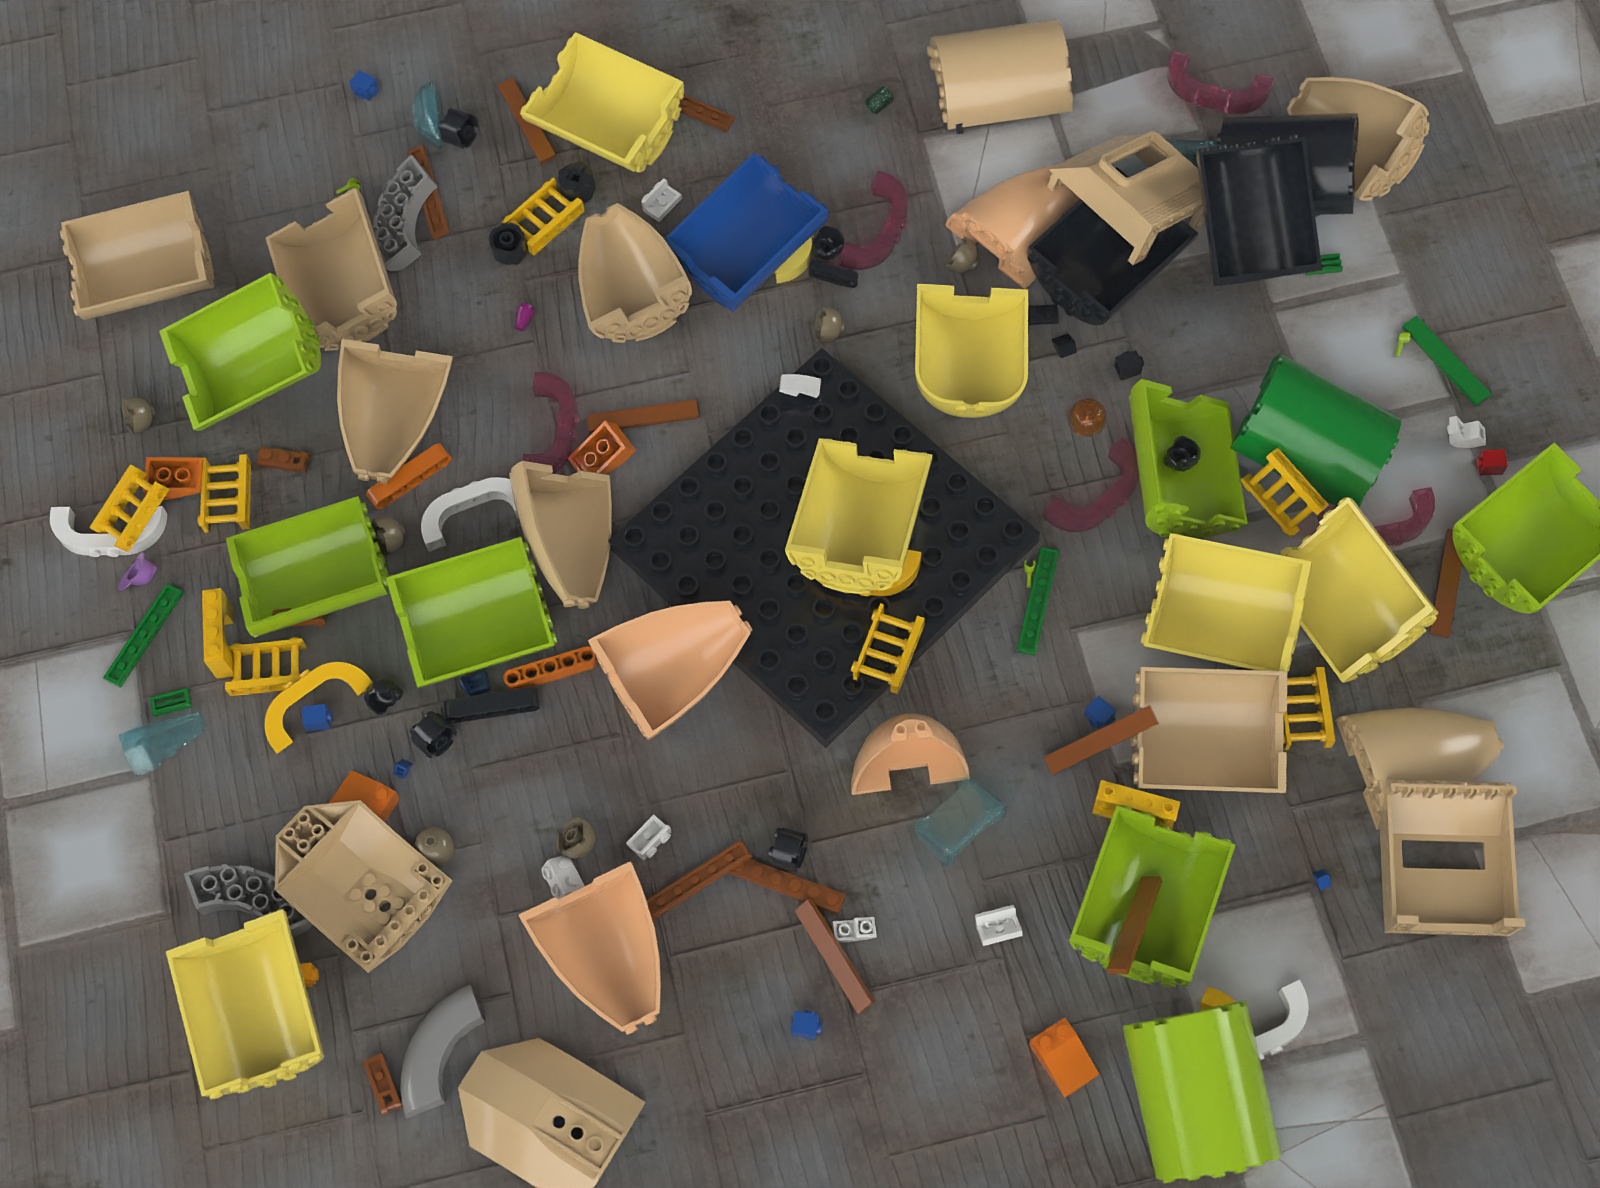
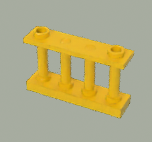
(555, 226)
(1298, 482)
(241, 500)
(118, 501)
(901, 662)
(256, 683)
(1322, 716)
(1112, 794)

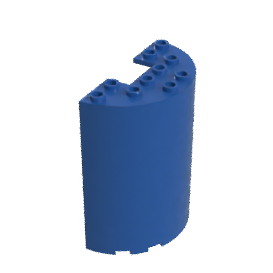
(745, 231)

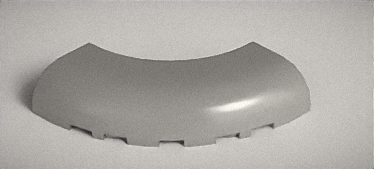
(398, 214)
(241, 890)
(431, 1049)

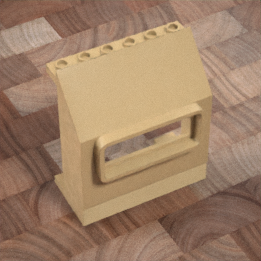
(1138, 204)
(1450, 898)

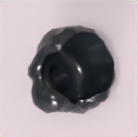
(828, 243)
(1182, 454)
(382, 695)

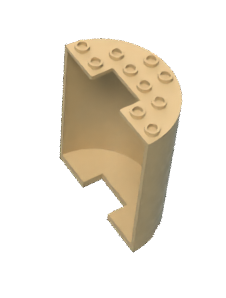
(1002, 73)
(136, 255)
(337, 272)
(1212, 730)

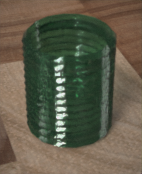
(879, 100)

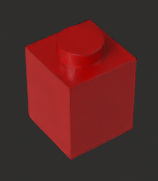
(1492, 462)

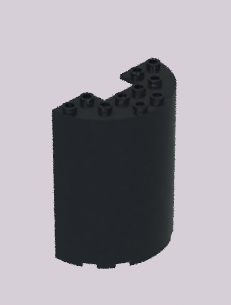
(1329, 145)
(1259, 210)
(1087, 263)

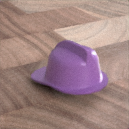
(138, 574)

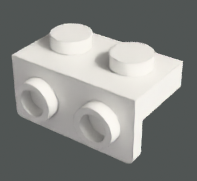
(660, 200)
(649, 838)
(561, 876)
(998, 925)

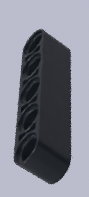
(491, 705)

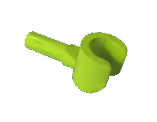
(352, 183)
(1404, 337)
(1029, 570)

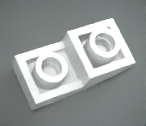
(795, 384)
(854, 930)

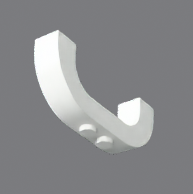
(459, 500)
(94, 545)
(1297, 1008)

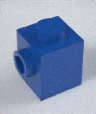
(364, 85)
(1100, 713)
(316, 717)
(806, 1024)

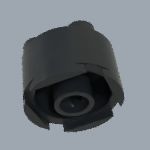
(458, 128)
(577, 182)
(508, 244)
(433, 734)
(788, 849)

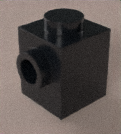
(1128, 364)

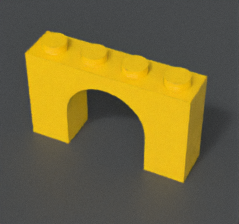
(216, 613)

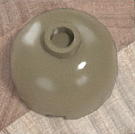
(963, 257)
(828, 324)
(138, 414)
(388, 534)
(577, 838)
(435, 845)

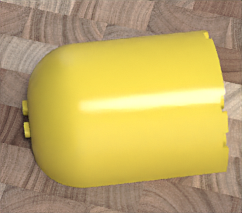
(971, 349)

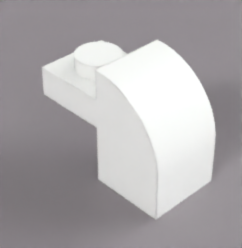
(1467, 434)

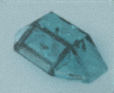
(427, 114)

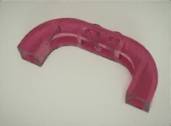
(1212, 96)
(869, 256)
(556, 388)
(1105, 507)
(1397, 533)

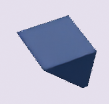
(402, 768)
(1322, 879)

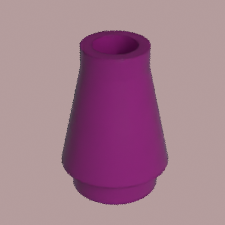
(523, 316)

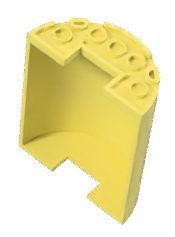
(607, 104)
(857, 516)
(1358, 595)
(1227, 604)
(245, 1007)

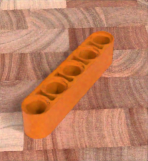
(409, 476)
(540, 668)

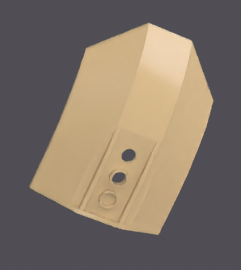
(334, 858)
(512, 1105)

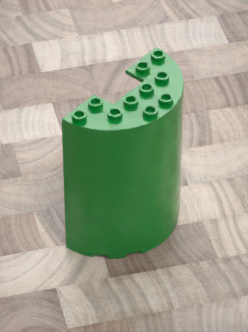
(1321, 428)

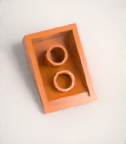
(603, 450)
(178, 474)
(371, 792)
(1064, 1057)

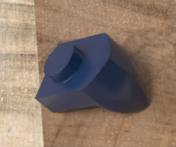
(475, 684)

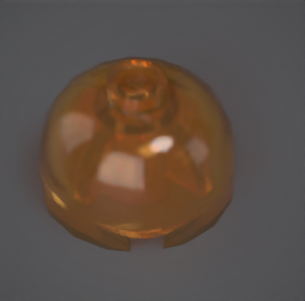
(1087, 417)

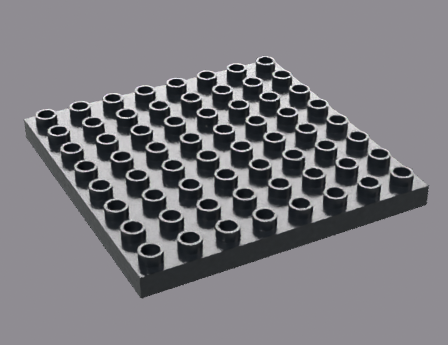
(727, 529)

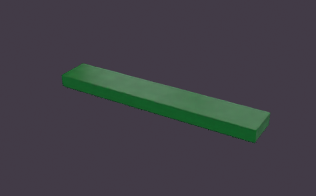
(1446, 361)
(1037, 601)
(143, 635)

